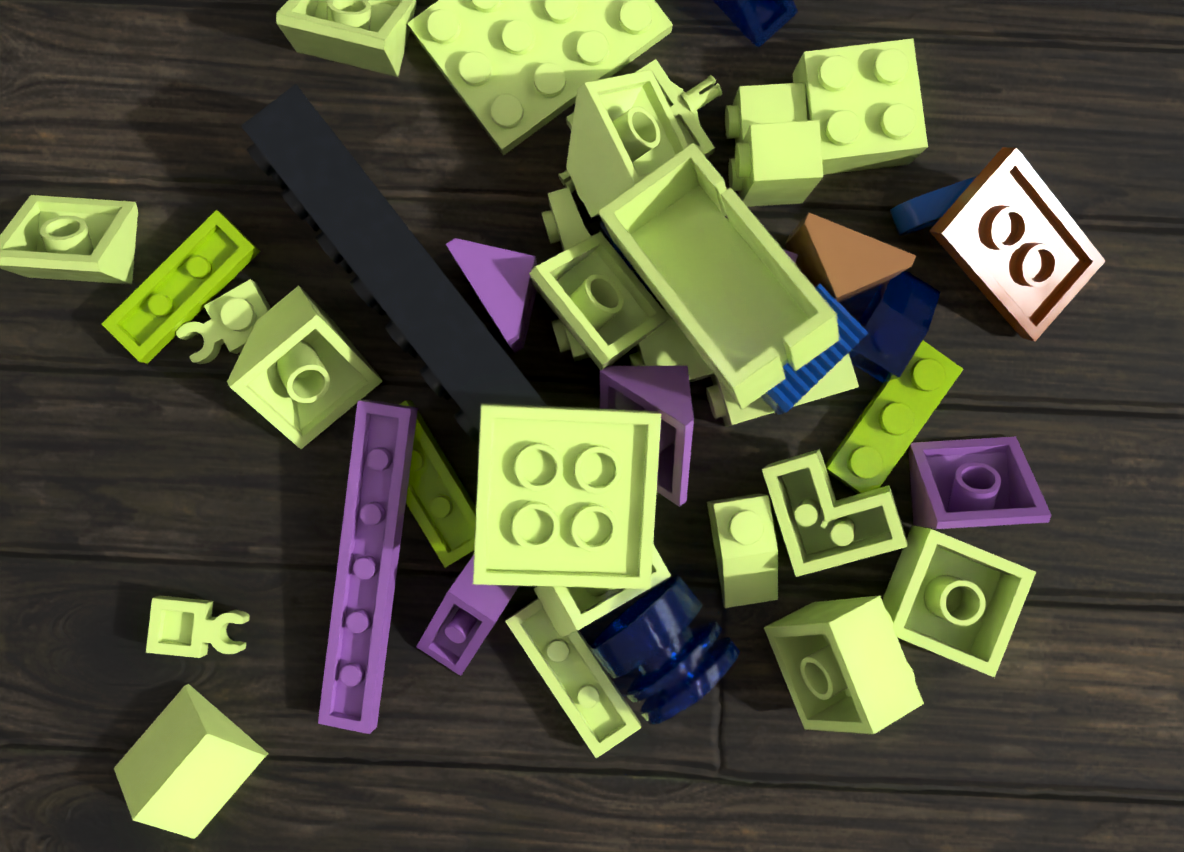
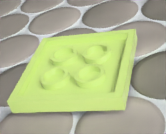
(566, 496)

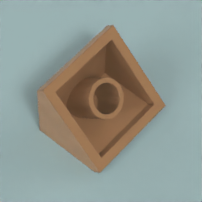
(844, 259)

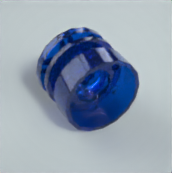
(673, 660)

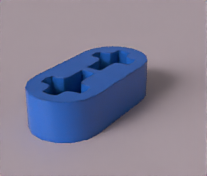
(927, 208)

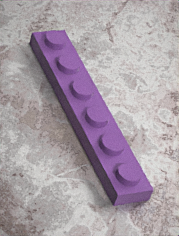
(367, 565)

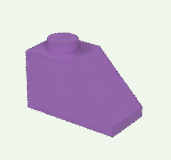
(464, 620)

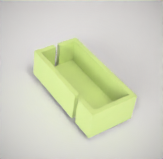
(720, 276)

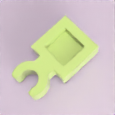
(230, 323)
(187, 627)

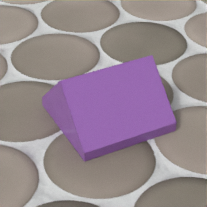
(501, 284)
(664, 391)
(973, 484)

